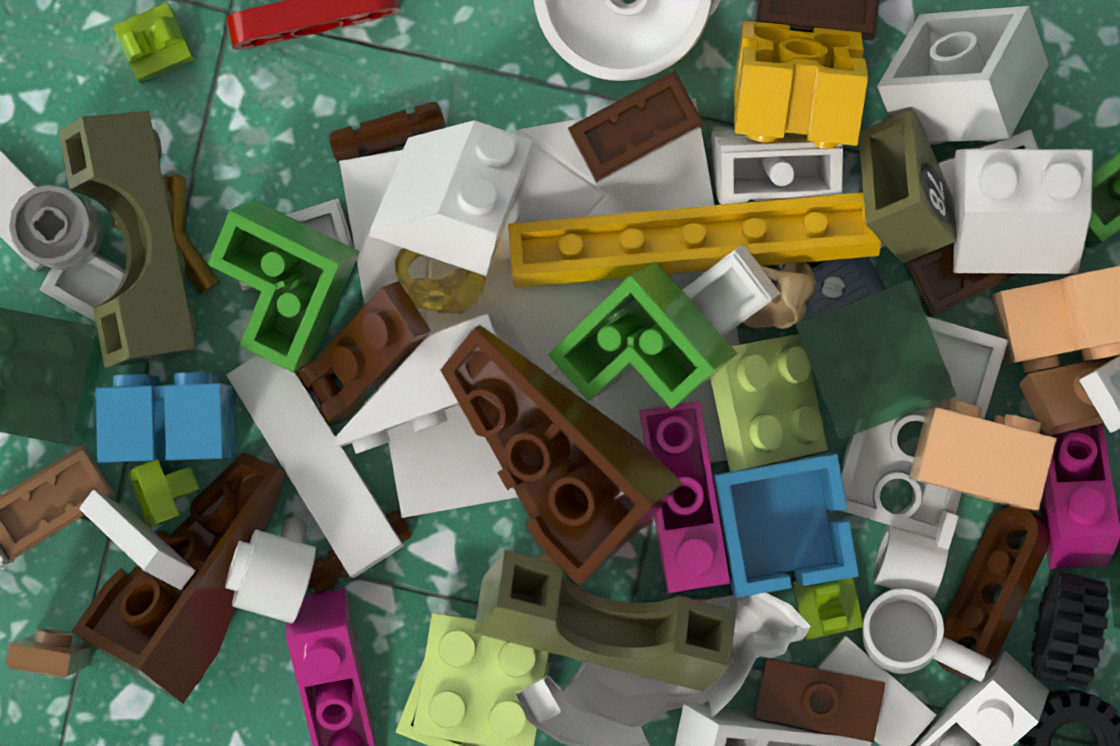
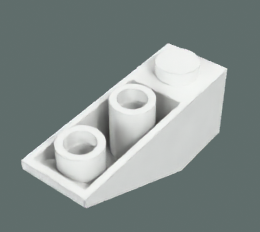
(413, 393)
(991, 710)

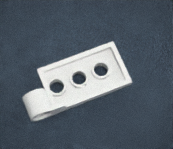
(919, 536)

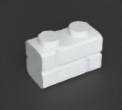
(772, 170)

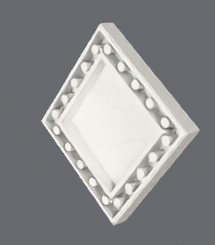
(449, 462)

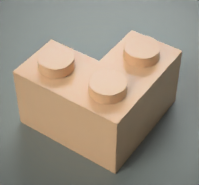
(1060, 318)
(983, 458)

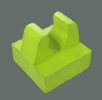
(153, 42)
(157, 492)
(828, 607)

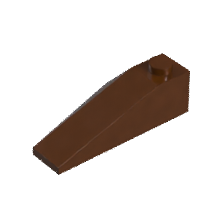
(568, 462)
(176, 633)

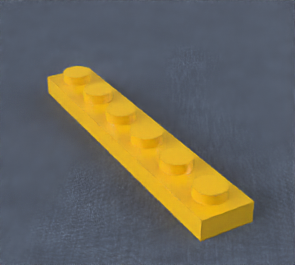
(689, 239)

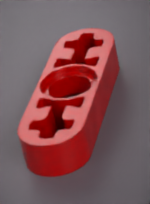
(302, 18)

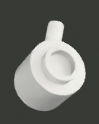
(272, 571)
(906, 633)

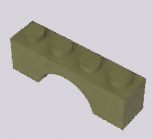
(119, 167)
(664, 640)

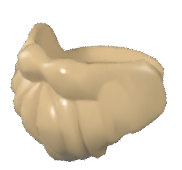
(796, 287)

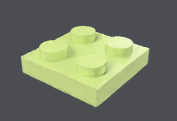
(768, 404)
(473, 685)

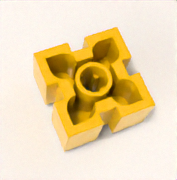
(799, 84)

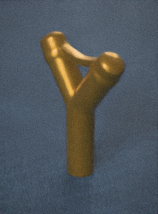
(195, 266)

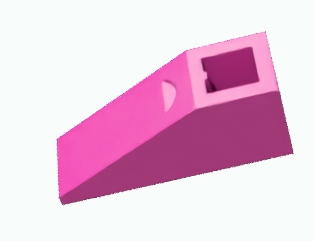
(1080, 501)
(689, 520)
(330, 671)

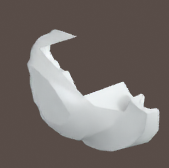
(611, 705)

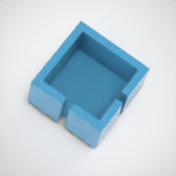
(168, 421)
(779, 523)

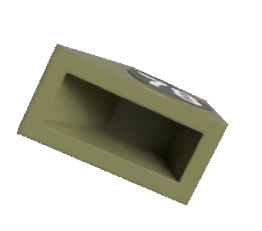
(905, 188)

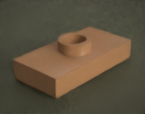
(1060, 398)
(49, 501)
(49, 653)

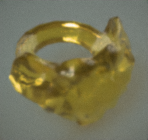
(448, 294)

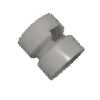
(56, 228)

